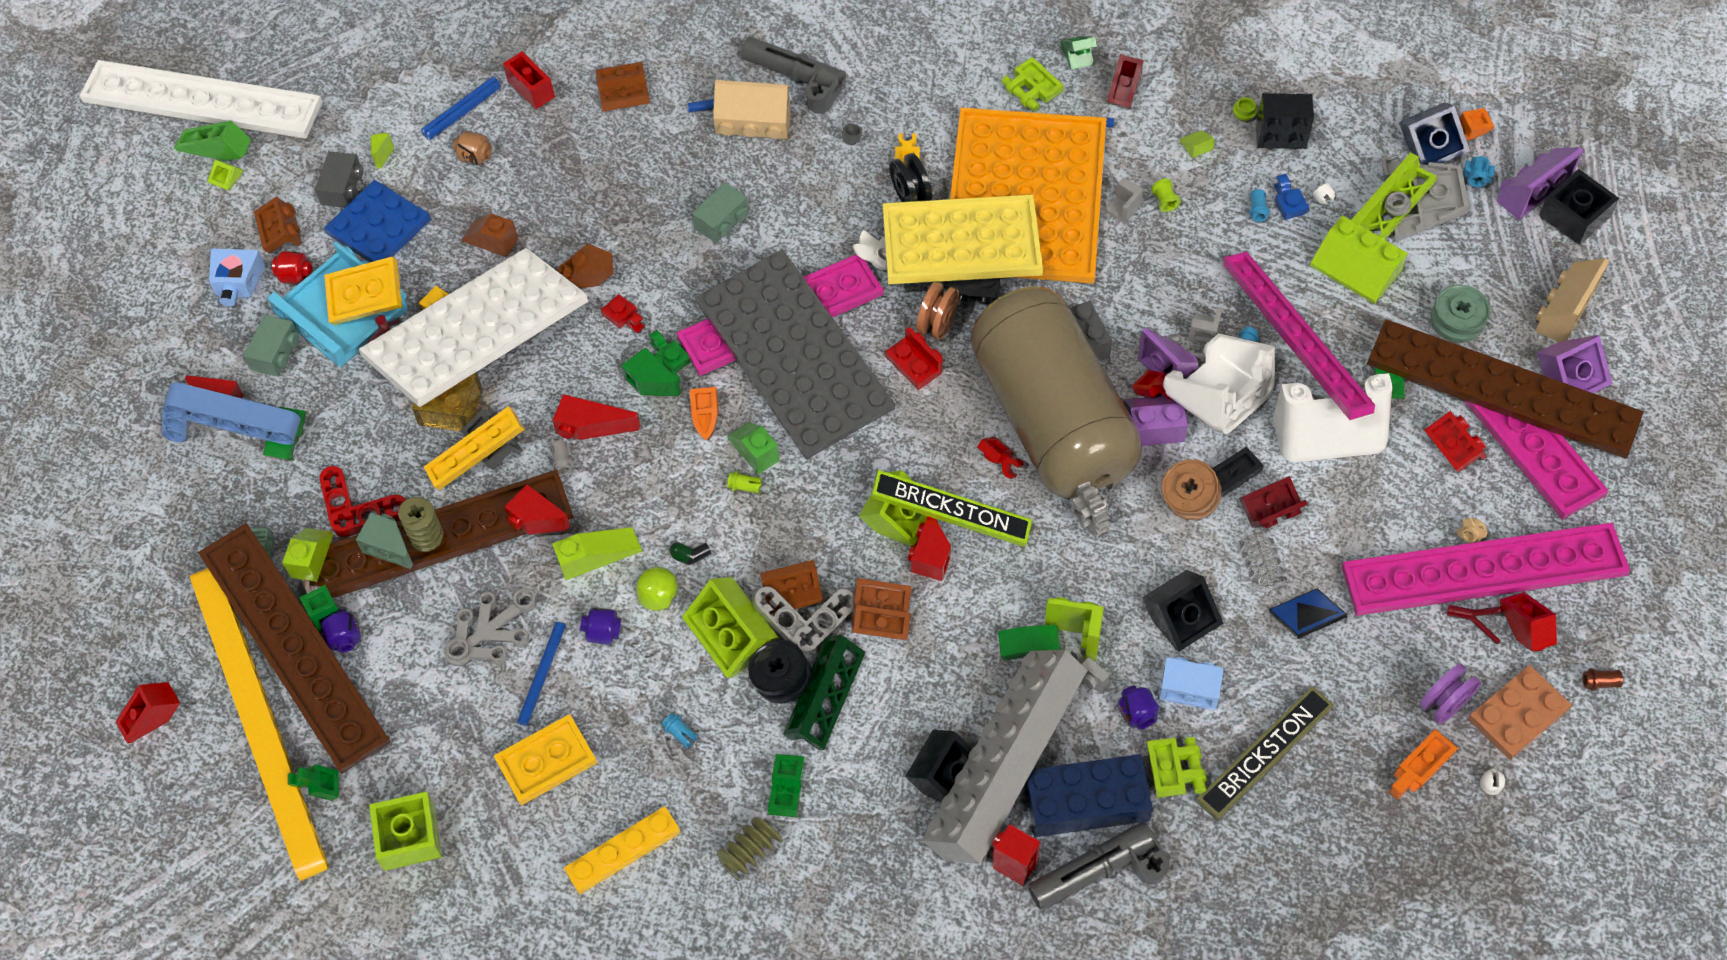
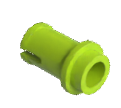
(744, 482)

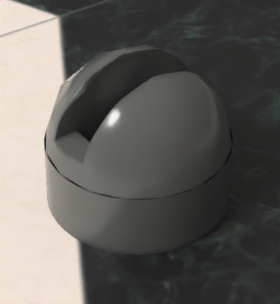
(851, 134)

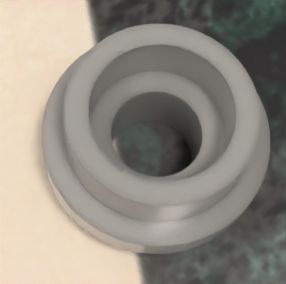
(1400, 199)

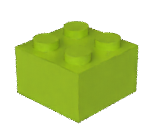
(405, 831)

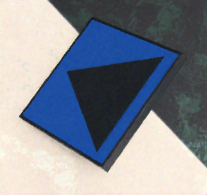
(1307, 613)

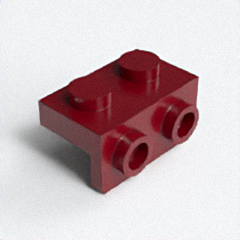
(1272, 502)

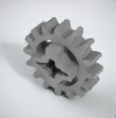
(1090, 509)

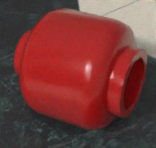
(291, 267)

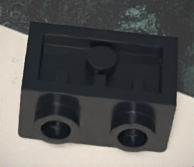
(984, 289)

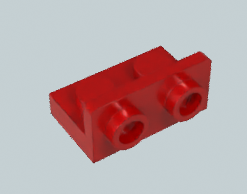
(915, 359)
(1454, 441)

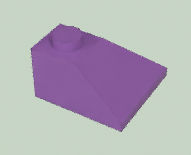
(1165, 355)
(1577, 363)

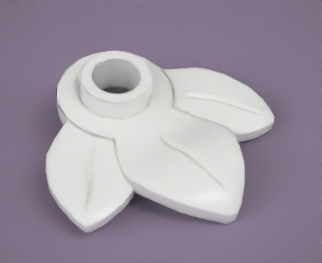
(872, 250)

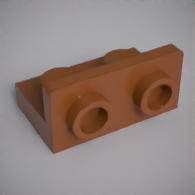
(277, 225)

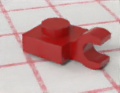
(622, 312)
(1150, 384)
(998, 452)

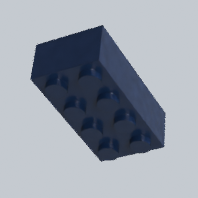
(1088, 795)

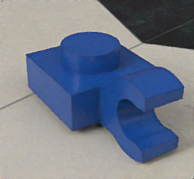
(1289, 201)

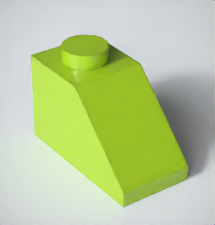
(307, 554)

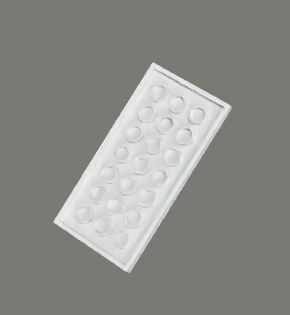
(472, 326)

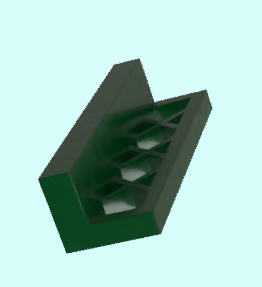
(810, 702)

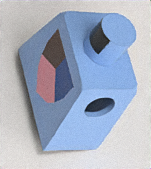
(234, 273)

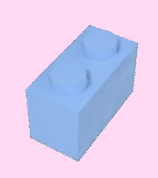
(1191, 683)

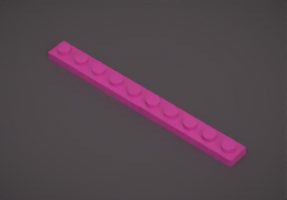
(1299, 336)

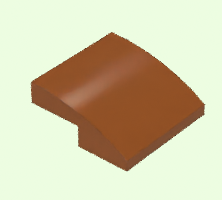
(622, 86)
(881, 609)

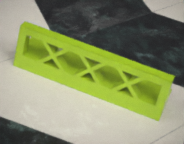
(1396, 182)

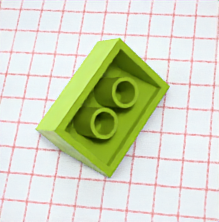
(1359, 259)
(727, 625)

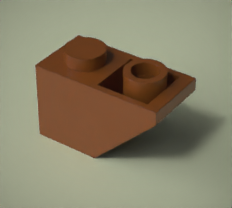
(588, 267)

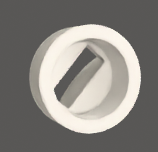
(1323, 193)
(1486, 782)

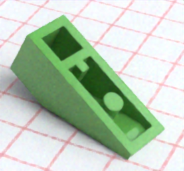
(216, 141)

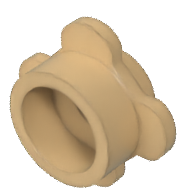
(1472, 530)

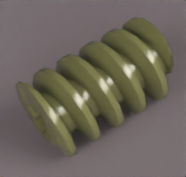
(421, 524)
(748, 846)

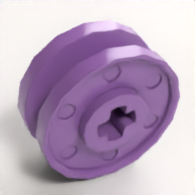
(1450, 693)

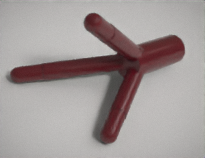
(383, 326)
(1470, 614)

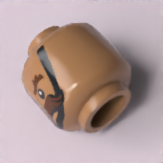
(472, 148)

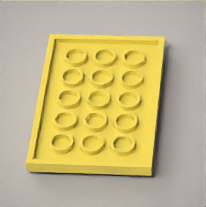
(961, 239)

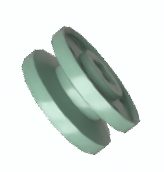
(1460, 313)

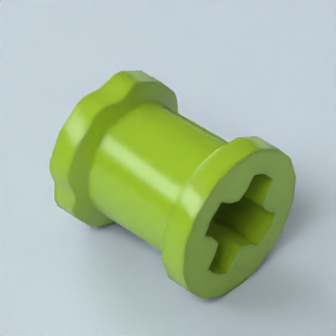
(1165, 195)

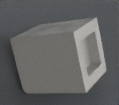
(1127, 200)
(1204, 327)

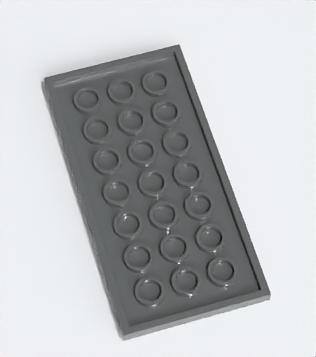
(795, 354)

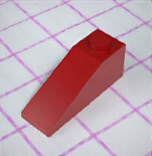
(589, 419)

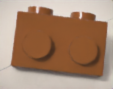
(795, 583)

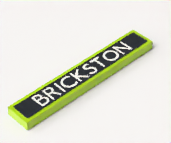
(951, 508)

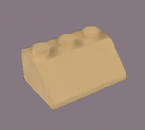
(751, 109)
(1570, 299)

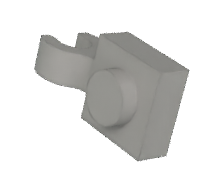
(1096, 677)

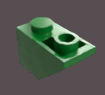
(650, 376)

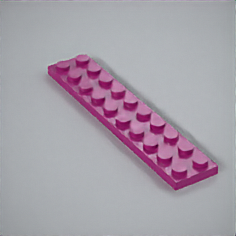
(1484, 569)

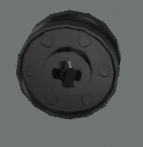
(910, 179)
(780, 671)

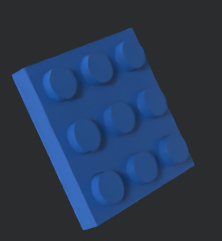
(377, 223)

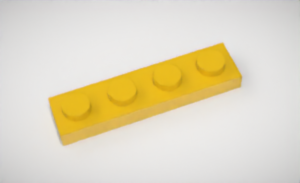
(474, 448)
(622, 850)

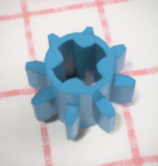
(1478, 171)

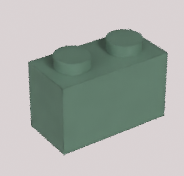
(720, 212)
(271, 345)

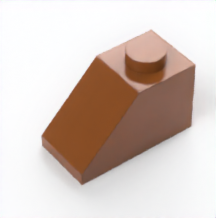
(492, 234)

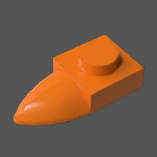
(704, 410)

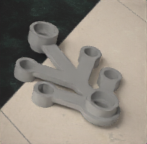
(489, 630)

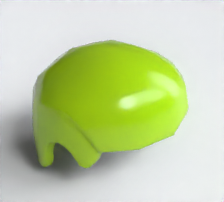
(656, 588)

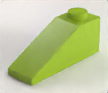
(594, 550)

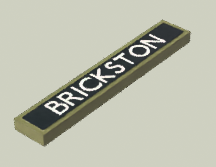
(1264, 753)

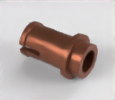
(1602, 679)

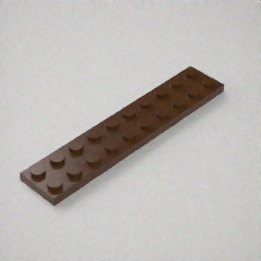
(1506, 388)
(466, 528)
(294, 648)

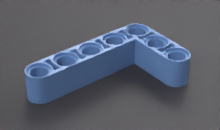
(226, 412)

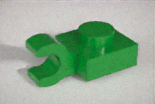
(672, 354)
(320, 780)

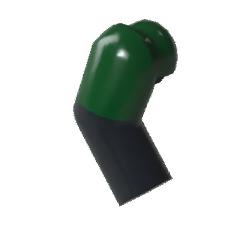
(687, 554)

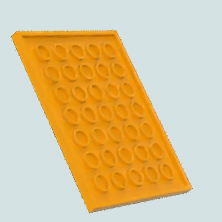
(1043, 157)

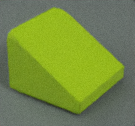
(1198, 143)
(381, 148)
(224, 174)

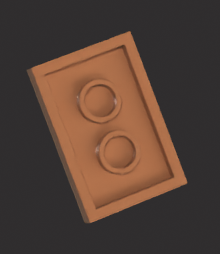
(1519, 712)

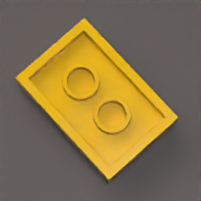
(363, 291)
(545, 759)

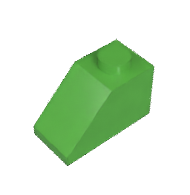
(755, 446)

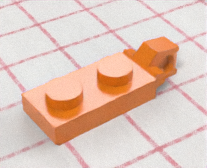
(1422, 764)

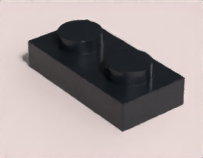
(1237, 469)

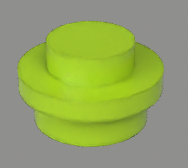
(1245, 109)

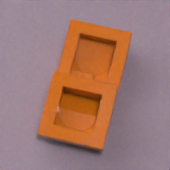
(1475, 123)

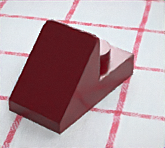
(1125, 81)

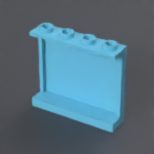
(308, 310)

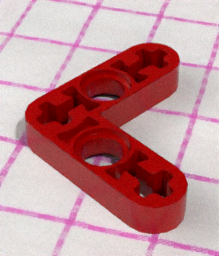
(347, 510)

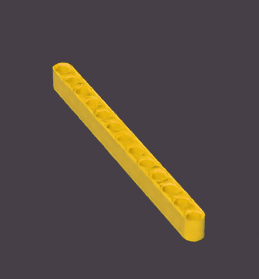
(260, 727)

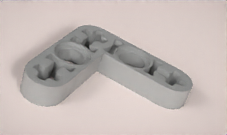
(799, 625)

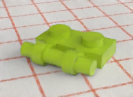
(1037, 79)
(1167, 770)

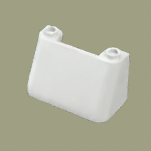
(1229, 385)
(1320, 429)

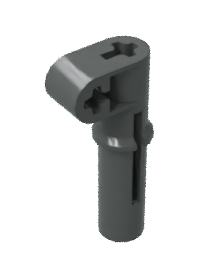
(799, 68)
(1128, 845)

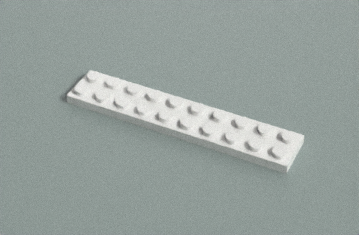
(201, 98)

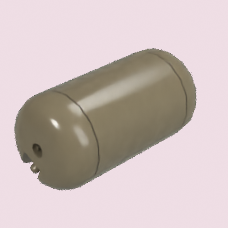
(1055, 391)

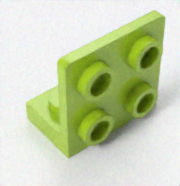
(1078, 618)

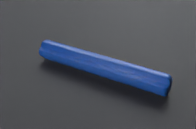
(460, 108)

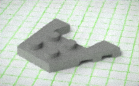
(1441, 203)

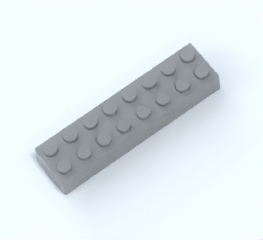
(1004, 756)

